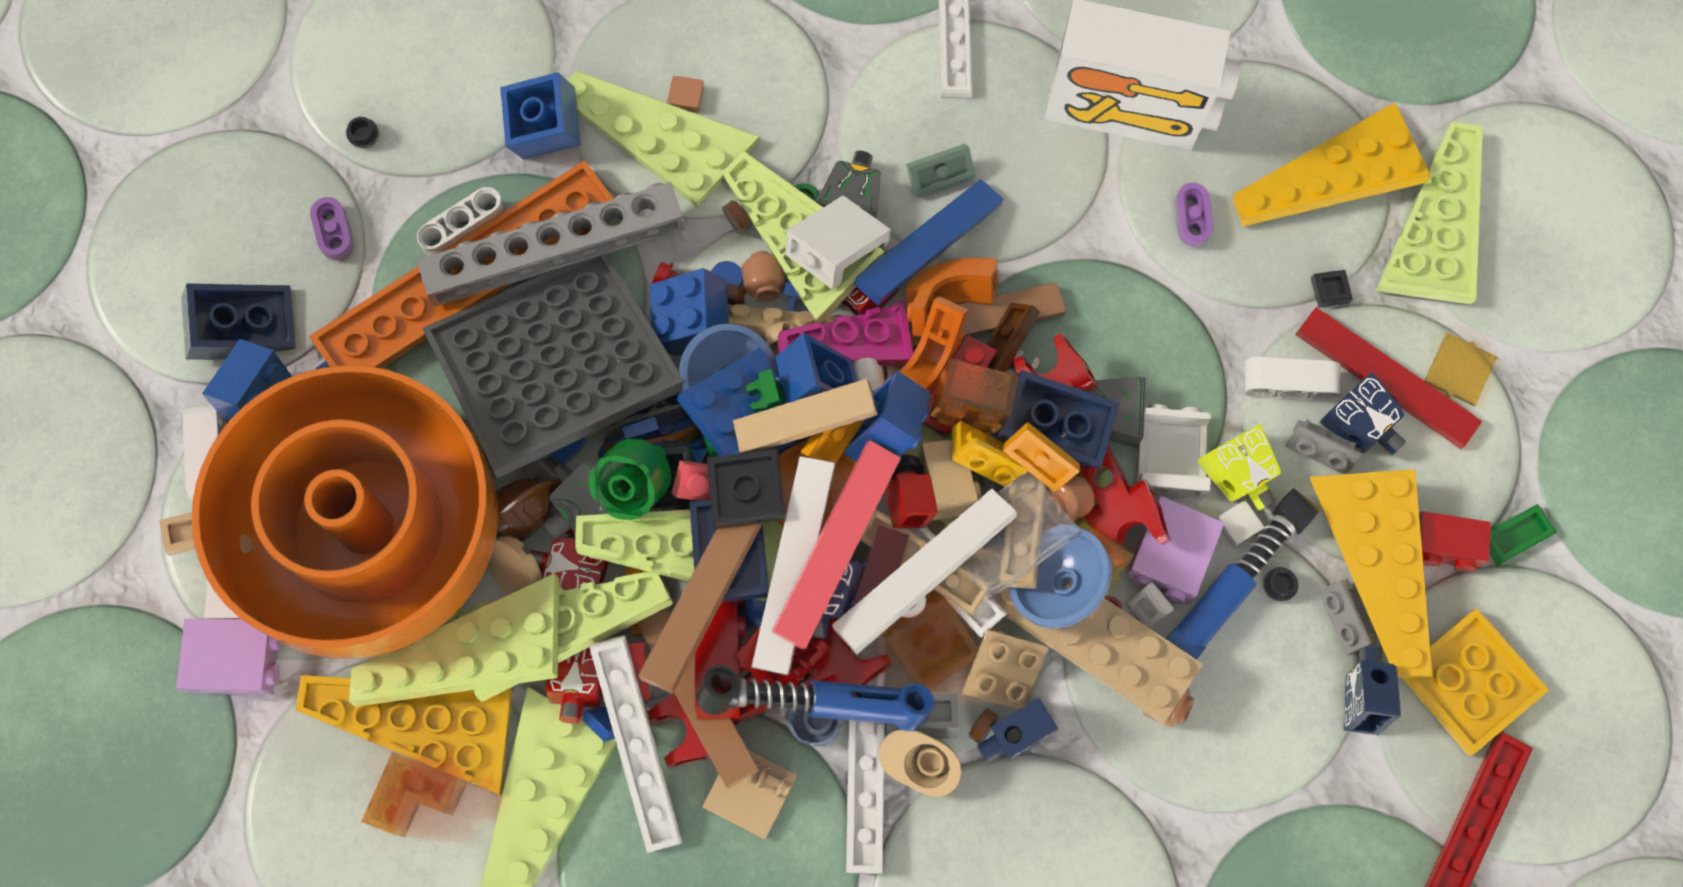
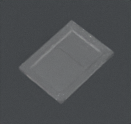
(1026, 541)

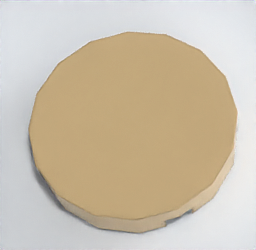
(511, 566)

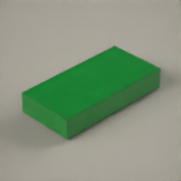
(1519, 534)

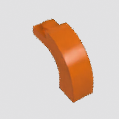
(954, 280)
(938, 343)

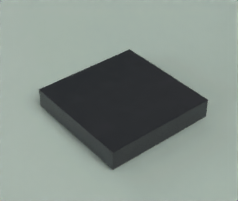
(746, 488)

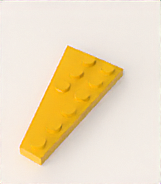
(1353, 165)
(1382, 545)
(441, 730)

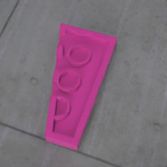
(874, 334)

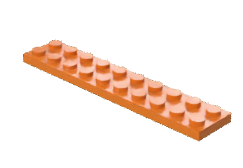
(394, 317)

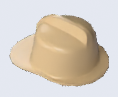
(920, 762)

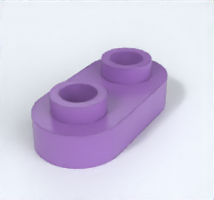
(1194, 217)
(331, 231)

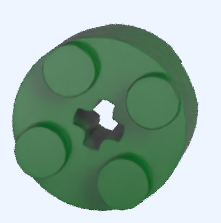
(630, 478)

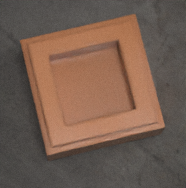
(686, 93)

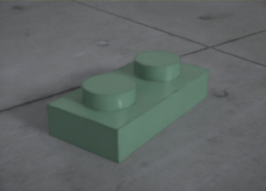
(940, 170)

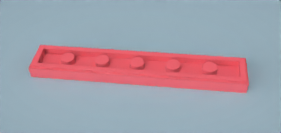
(835, 545)

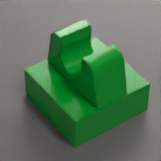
(771, 391)

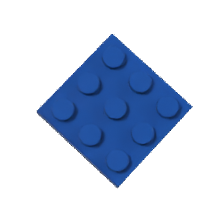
(724, 398)

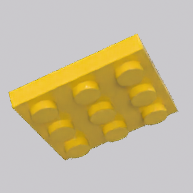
(1476, 682)

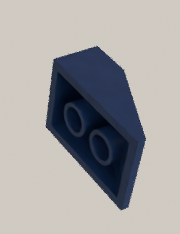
(224, 313)
(1066, 415)

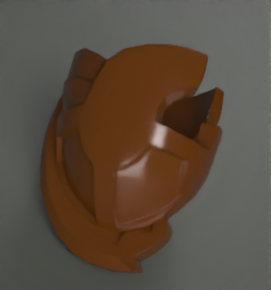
(524, 506)

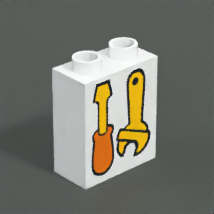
(1141, 75)

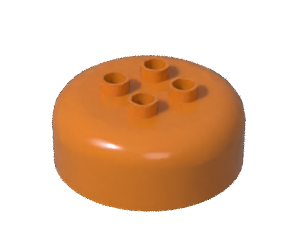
(358, 509)

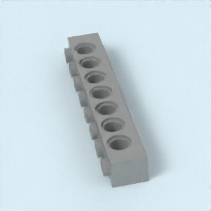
(542, 258)

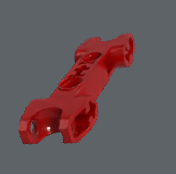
(1118, 503)
(837, 666)

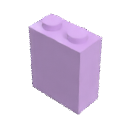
(1181, 563)
(226, 658)

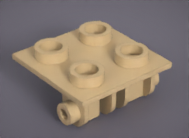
(1004, 669)
(755, 800)

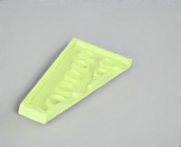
(662, 137)
(774, 209)
(1441, 234)
(654, 542)
(597, 613)
(488, 648)
(543, 790)

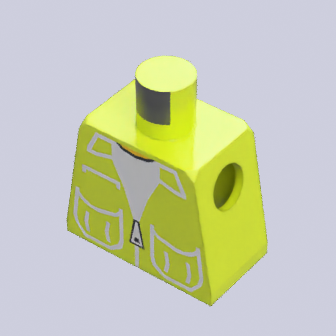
(1243, 467)

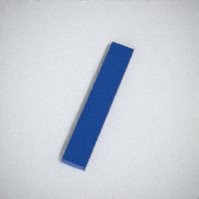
(928, 242)

